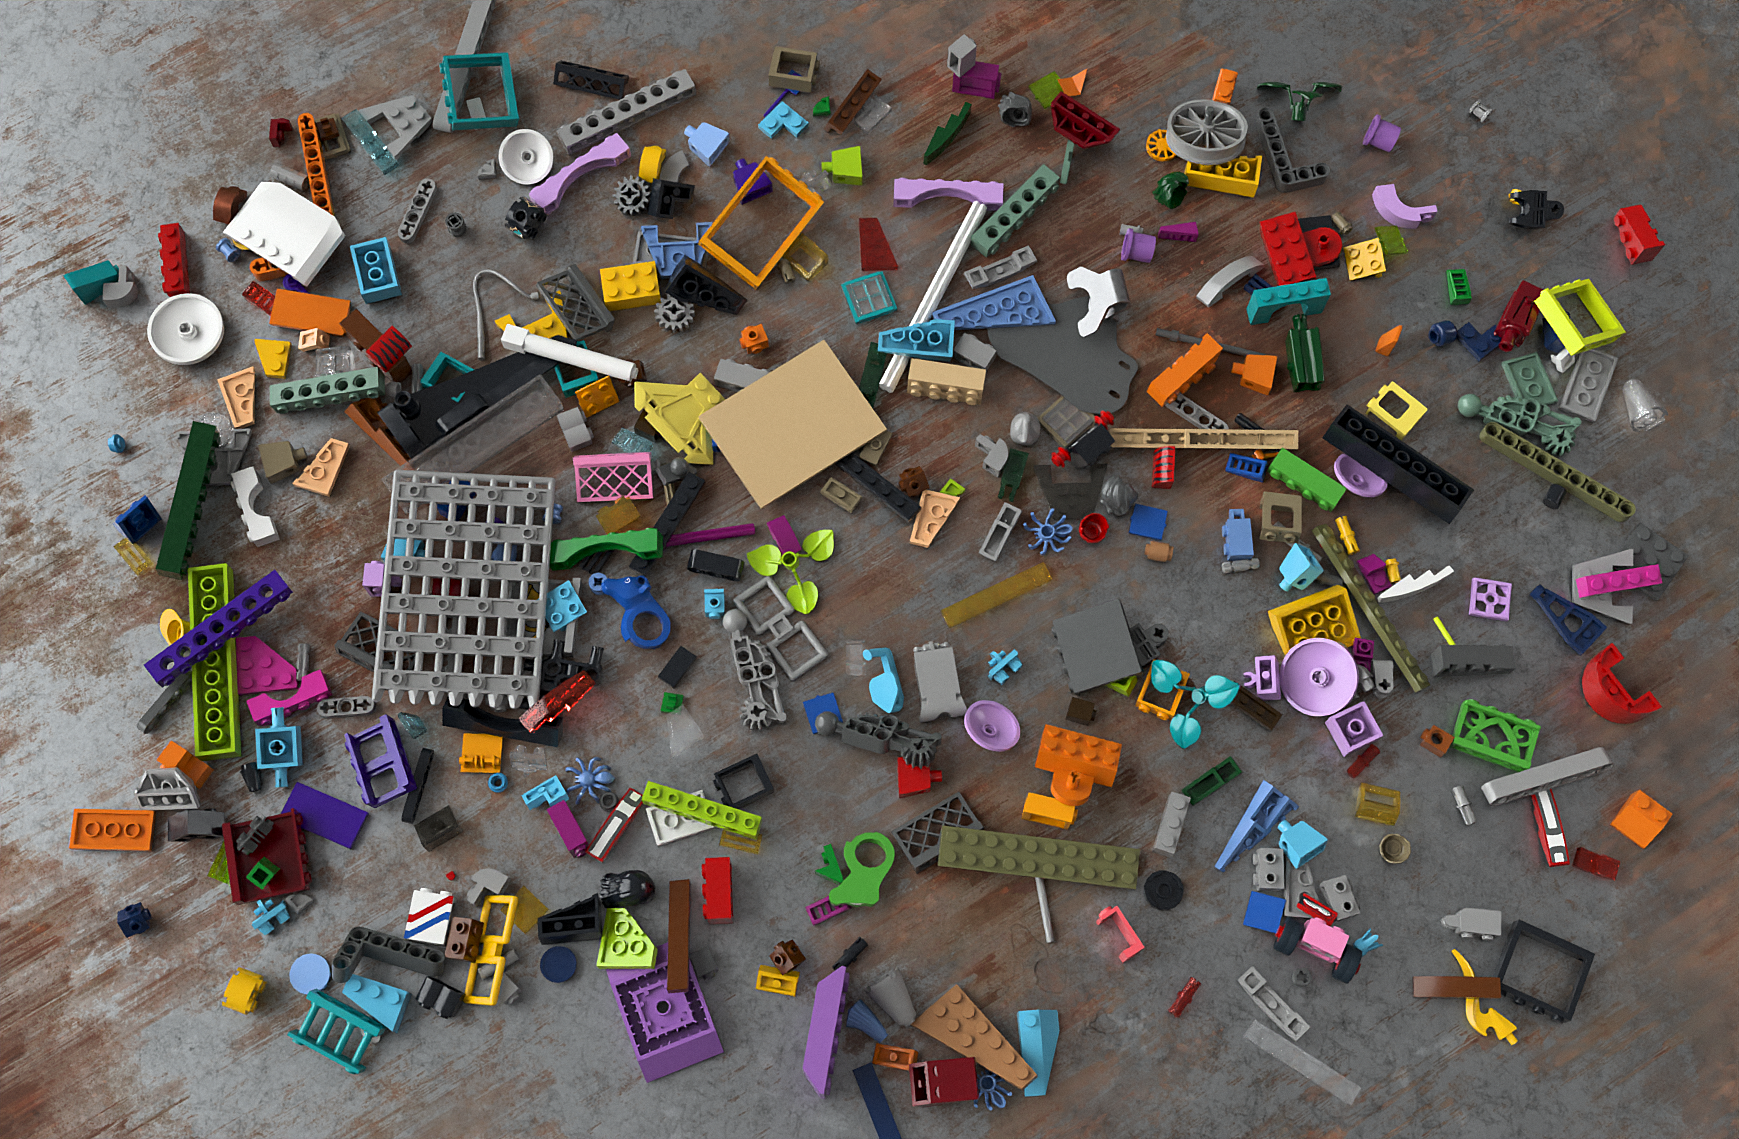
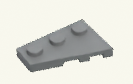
(1295, 885)

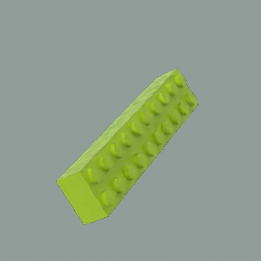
(215, 678)

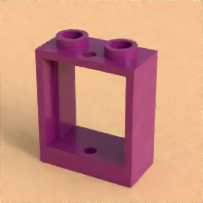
(979, 81)
(568, 829)

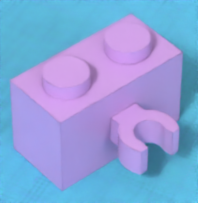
(373, 578)
(1266, 678)

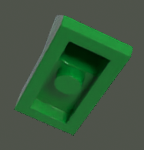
(832, 871)

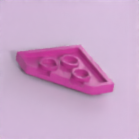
(262, 668)

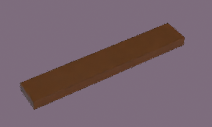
(678, 936)

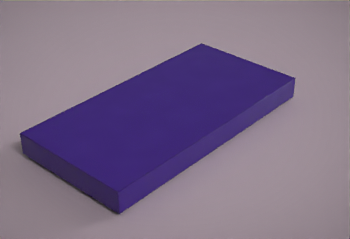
(326, 815)

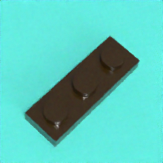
(1256, 708)

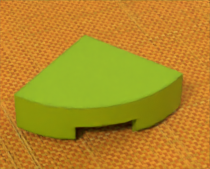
(952, 488)

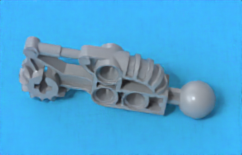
(759, 659)

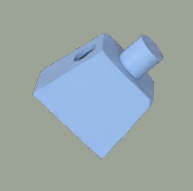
(707, 141)

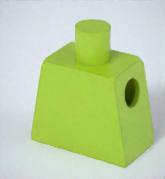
(845, 166)

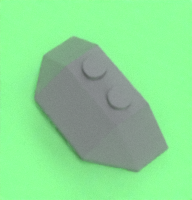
(166, 790)

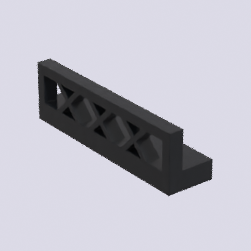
(593, 73)

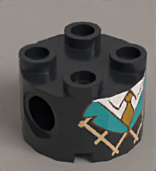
(525, 218)

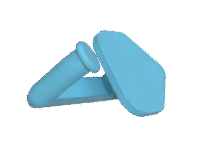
(885, 688)

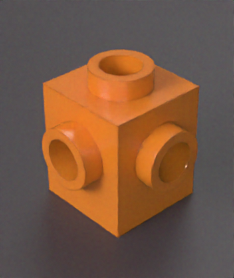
(754, 339)

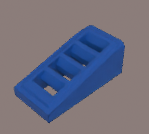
(1262, 464)

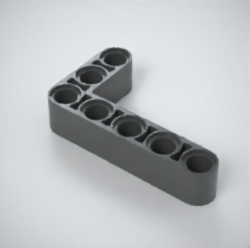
(1281, 157)
(387, 949)

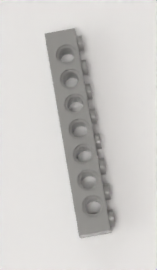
(623, 120)

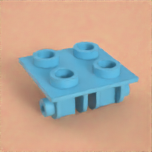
(563, 606)

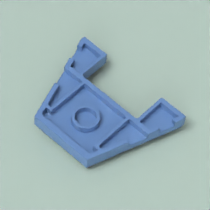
(669, 254)

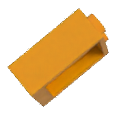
(1160, 712)
(1048, 811)

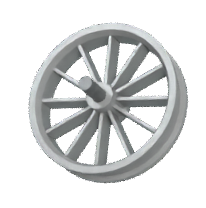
(1206, 132)

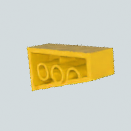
(1234, 177)

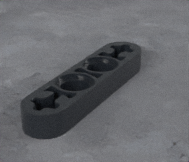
(420, 776)

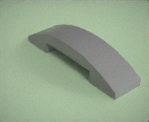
(1002, 269)
(1227, 277)
(1272, 1004)

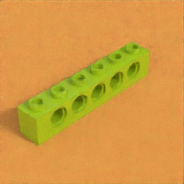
(702, 810)

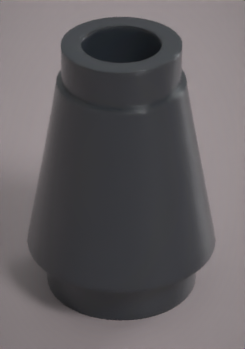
(251, 776)

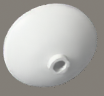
(513, 158)

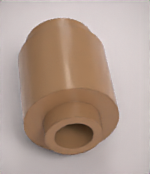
(1159, 551)

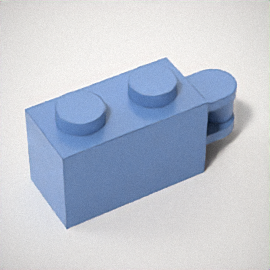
(1238, 536)

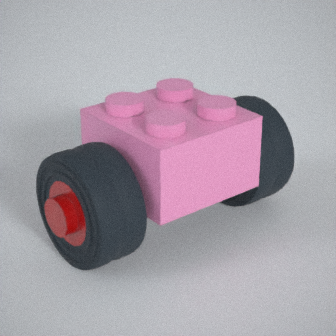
(1322, 942)

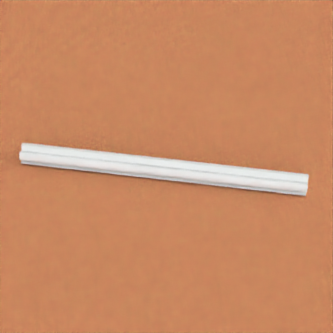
(937, 288)

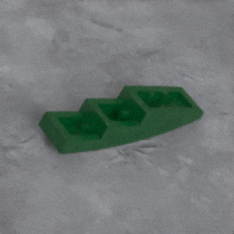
(944, 136)

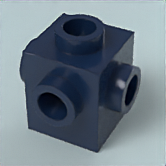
(134, 919)

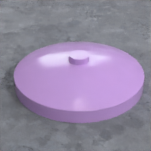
(1319, 677)

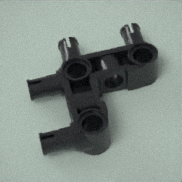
(566, 669)

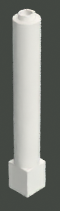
(523, 341)

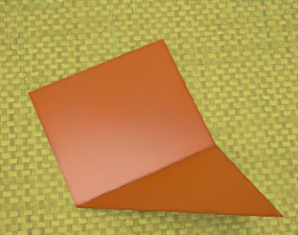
(1073, 85)

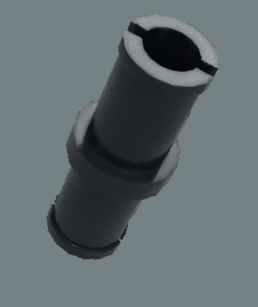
(851, 954)

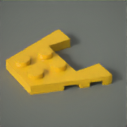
(546, 327)

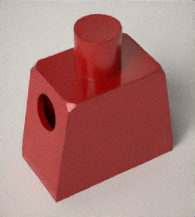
(915, 780)

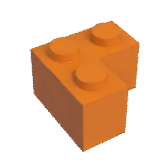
(177, 757)

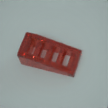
(253, 292)

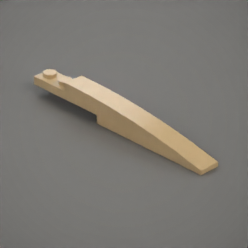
(1204, 438)

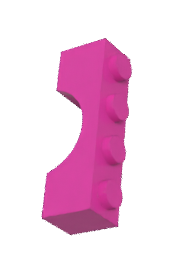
(1618, 581)
(312, 689)

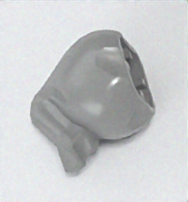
(1025, 429)

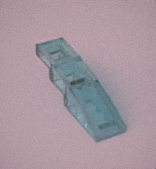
(370, 141)

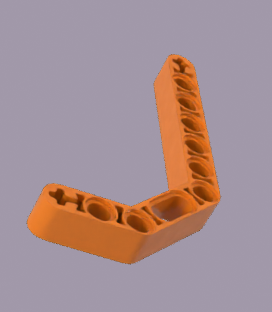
(260, 266)

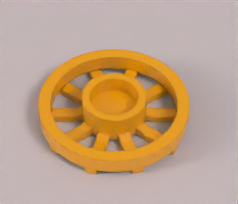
(1160, 146)

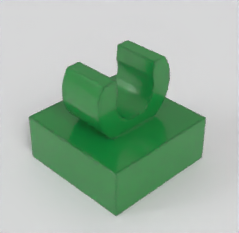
(671, 702)

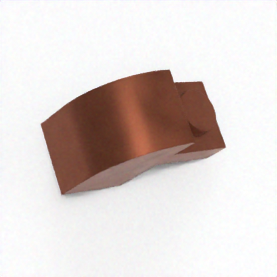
(227, 203)

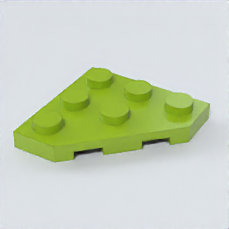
(625, 943)

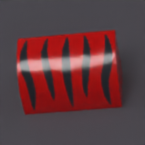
(388, 349)
(1163, 467)

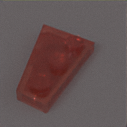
(874, 247)

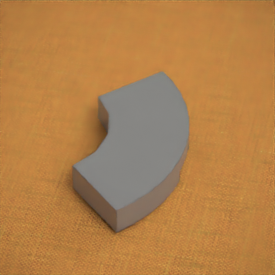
(674, 167)

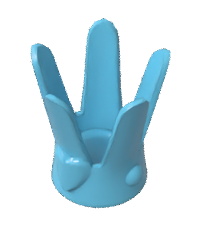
(1366, 943)

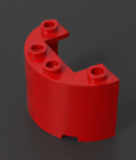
(1607, 694)

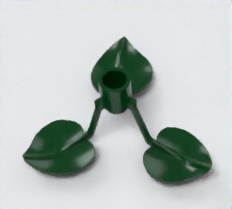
(1300, 108)

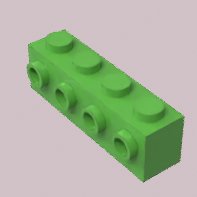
(1306, 479)

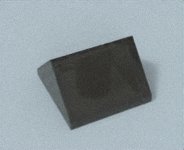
(438, 828)

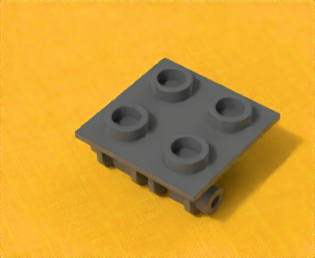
(244, 839)

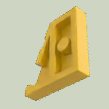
(274, 357)

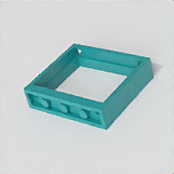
(480, 60)

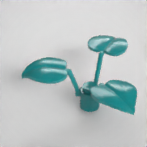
(1217, 690)

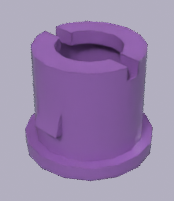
(1381, 134)
(1138, 246)

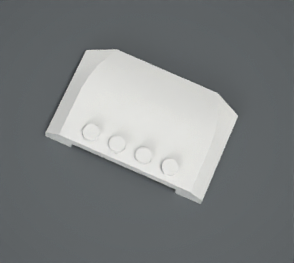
(286, 230)

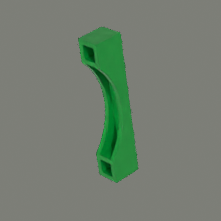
(644, 543)

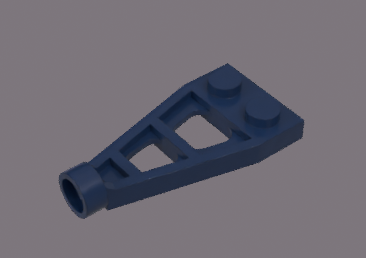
(1587, 632)

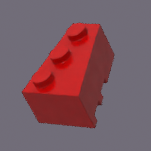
(1637, 234)

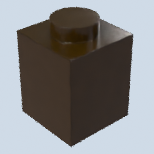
(1081, 711)

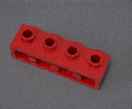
(174, 260)

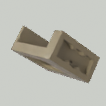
(1285, 503)

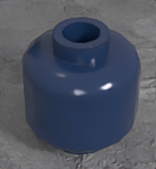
(1443, 333)

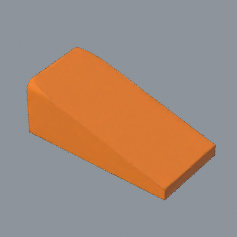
(1388, 341)
(894, 1056)

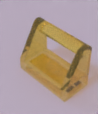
(812, 250)
(1375, 810)

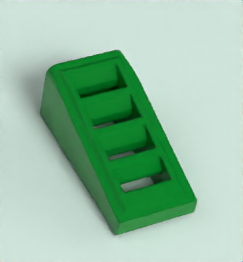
(1454, 298)

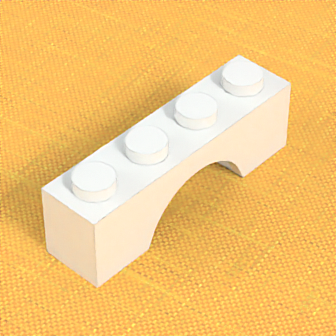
(248, 486)

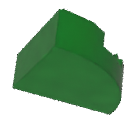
(822, 108)

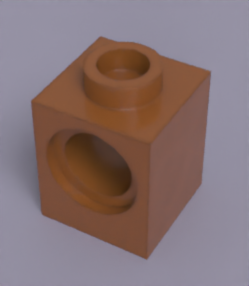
(1444, 738)

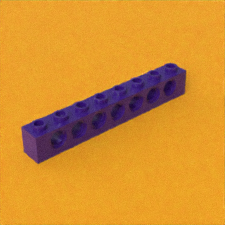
(207, 629)

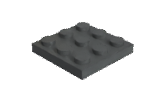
(1652, 550)

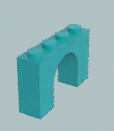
(1311, 294)

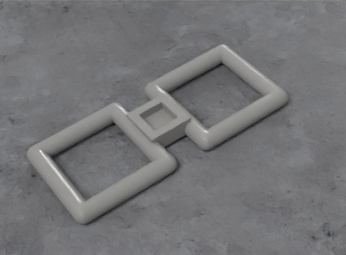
(781, 628)

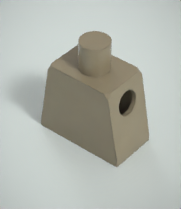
(280, 459)

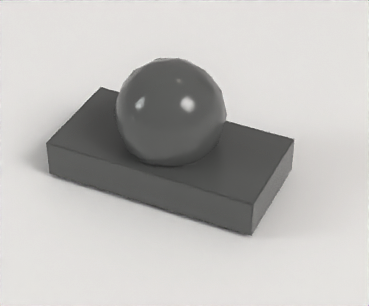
(675, 471)

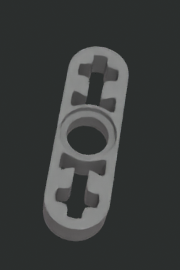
(340, 701)

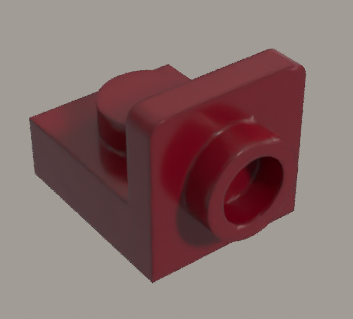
(277, 129)

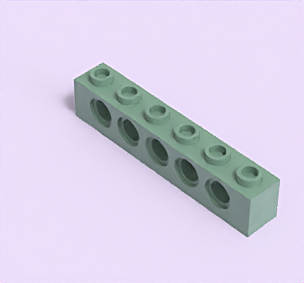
(1042, 177)
(317, 387)

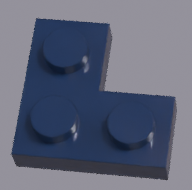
(1478, 344)

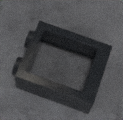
(741, 765)

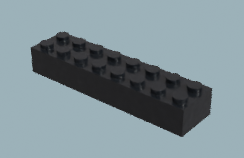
(1398, 464)

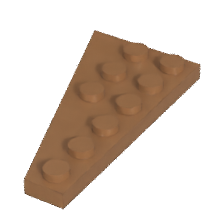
(968, 1032)

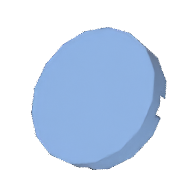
(310, 973)

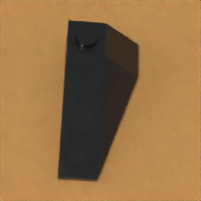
(698, 285)

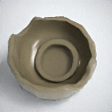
(1395, 848)

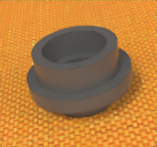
(604, 797)

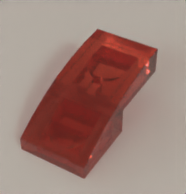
(1596, 864)

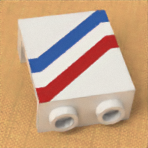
(429, 917)

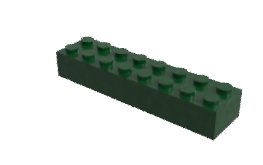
(187, 501)

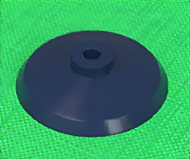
(558, 964)

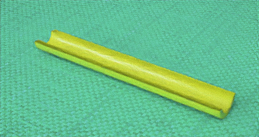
(1443, 630)

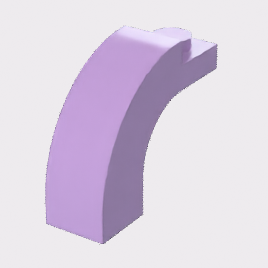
(1398, 213)

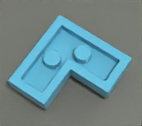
(782, 117)
(549, 790)

